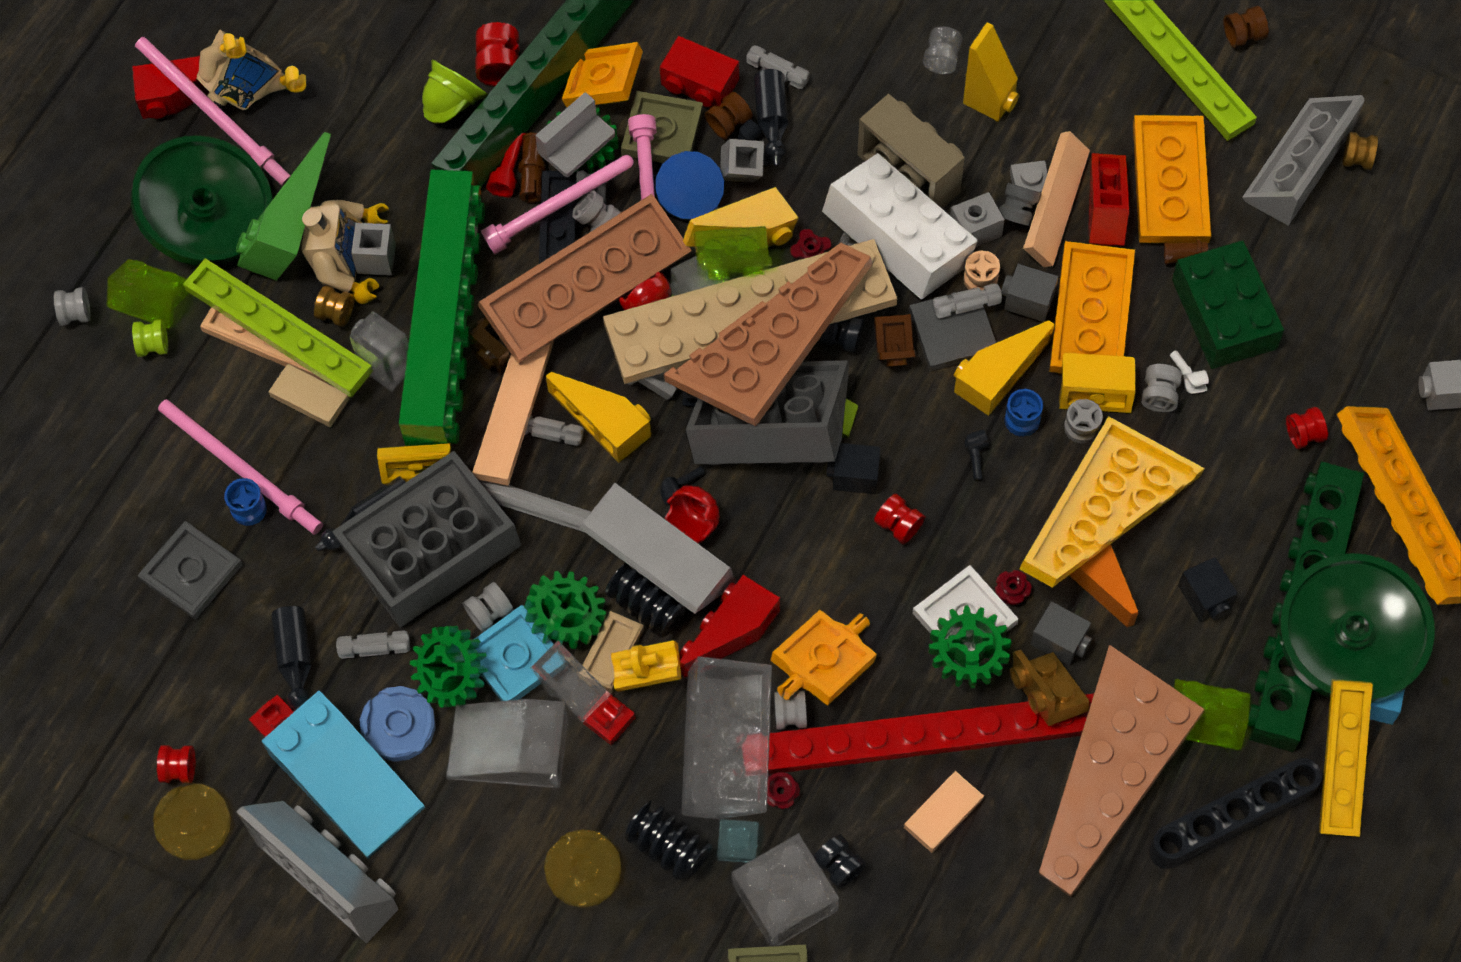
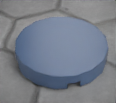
(398, 723)

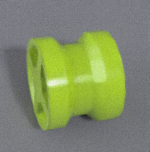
(150, 338)

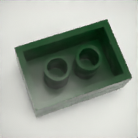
(1227, 304)

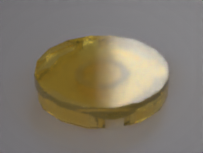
(191, 821)
(582, 868)

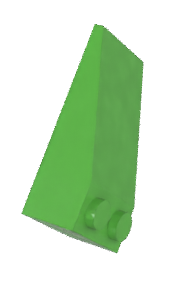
(277, 234)

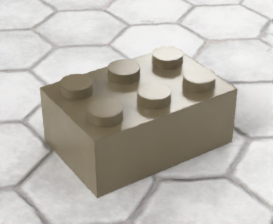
(912, 149)

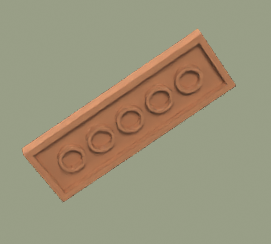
(584, 278)

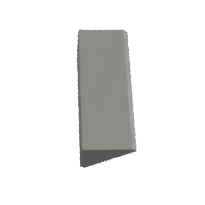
(1303, 155)
(657, 549)

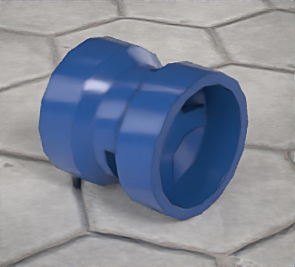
(1025, 404)
(241, 494)

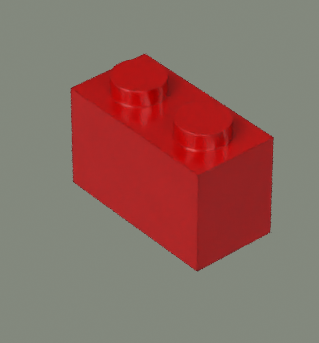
(698, 72)

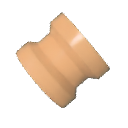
(986, 265)

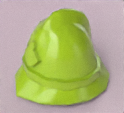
(448, 94)

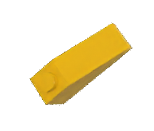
(990, 76)
(762, 209)
(999, 366)
(605, 415)

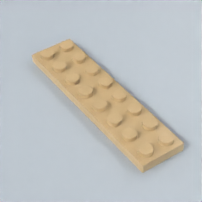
(667, 331)

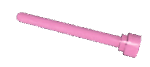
(642, 129)
(500, 235)

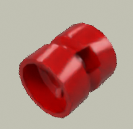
(496, 51)

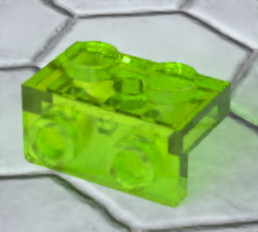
(732, 252)
(145, 291)
(1224, 714)

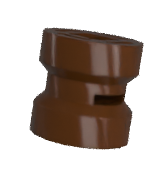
(1245, 26)
(728, 115)

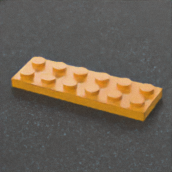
(1407, 498)

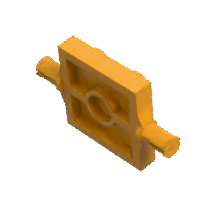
(823, 657)

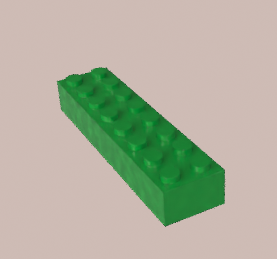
(442, 309)

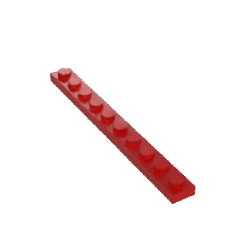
(915, 736)

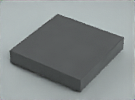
(950, 338)
(190, 570)

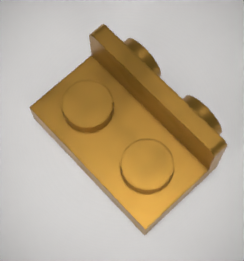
(1048, 687)

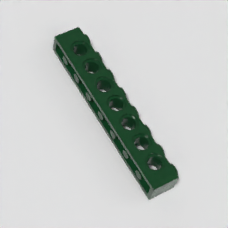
(1341, 489)

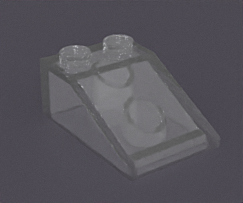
(509, 742)

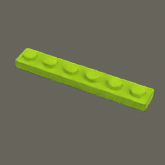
(1185, 65)
(278, 327)

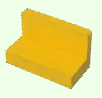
(1098, 378)

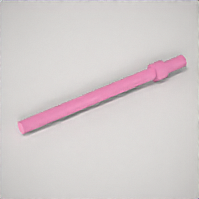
(260, 155)
(288, 505)

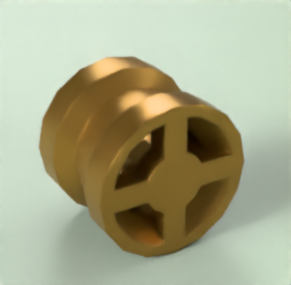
(1360, 150)
(334, 306)

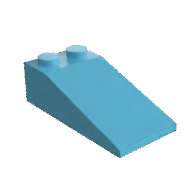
(342, 774)

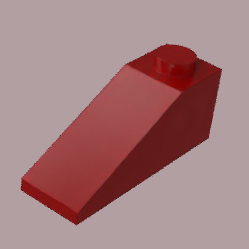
(158, 94)
(1108, 199)

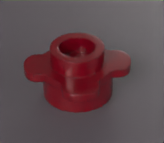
(807, 239)

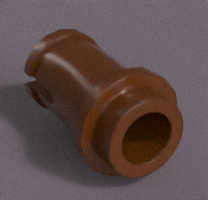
(1180, 250)

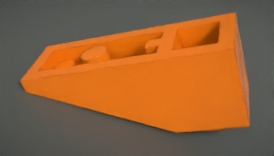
(1106, 583)

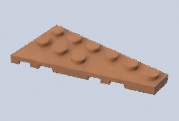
(767, 344)
(1123, 748)

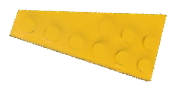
(1109, 494)

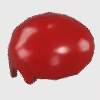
(647, 292)
(693, 512)

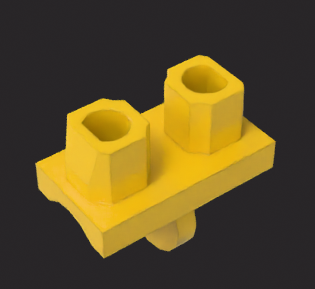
(646, 665)

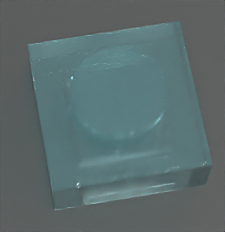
(737, 841)

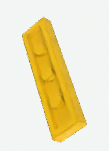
(1345, 757)

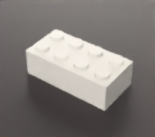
(910, 230)

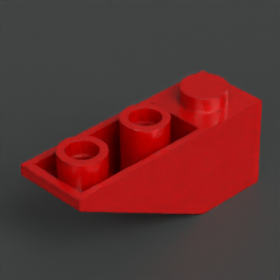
(736, 624)

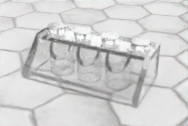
(726, 739)

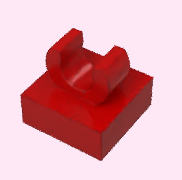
(270, 716)
(610, 719)

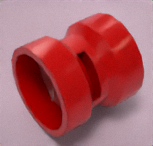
(899, 518)

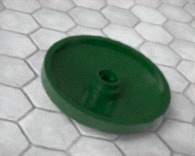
(198, 198)
(1356, 623)

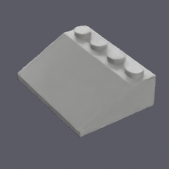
(320, 867)

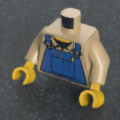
(242, 74)
(329, 244)

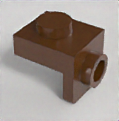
(894, 339)

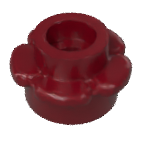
(1012, 596)
(790, 787)

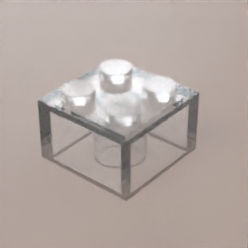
(785, 891)

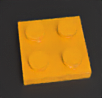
(605, 74)

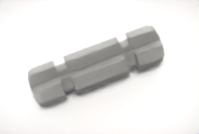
(758, 57)
(967, 300)
(555, 430)
(373, 644)

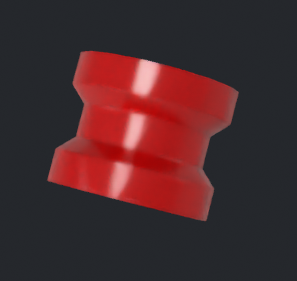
(1306, 427)
(176, 764)

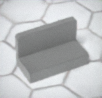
(574, 136)

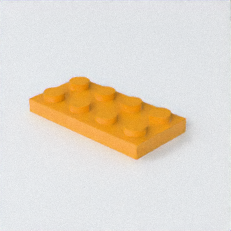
(1171, 179)
(1092, 301)

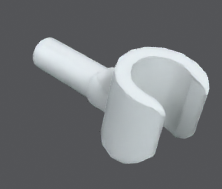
(1193, 381)

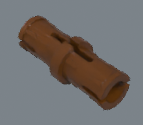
(531, 169)

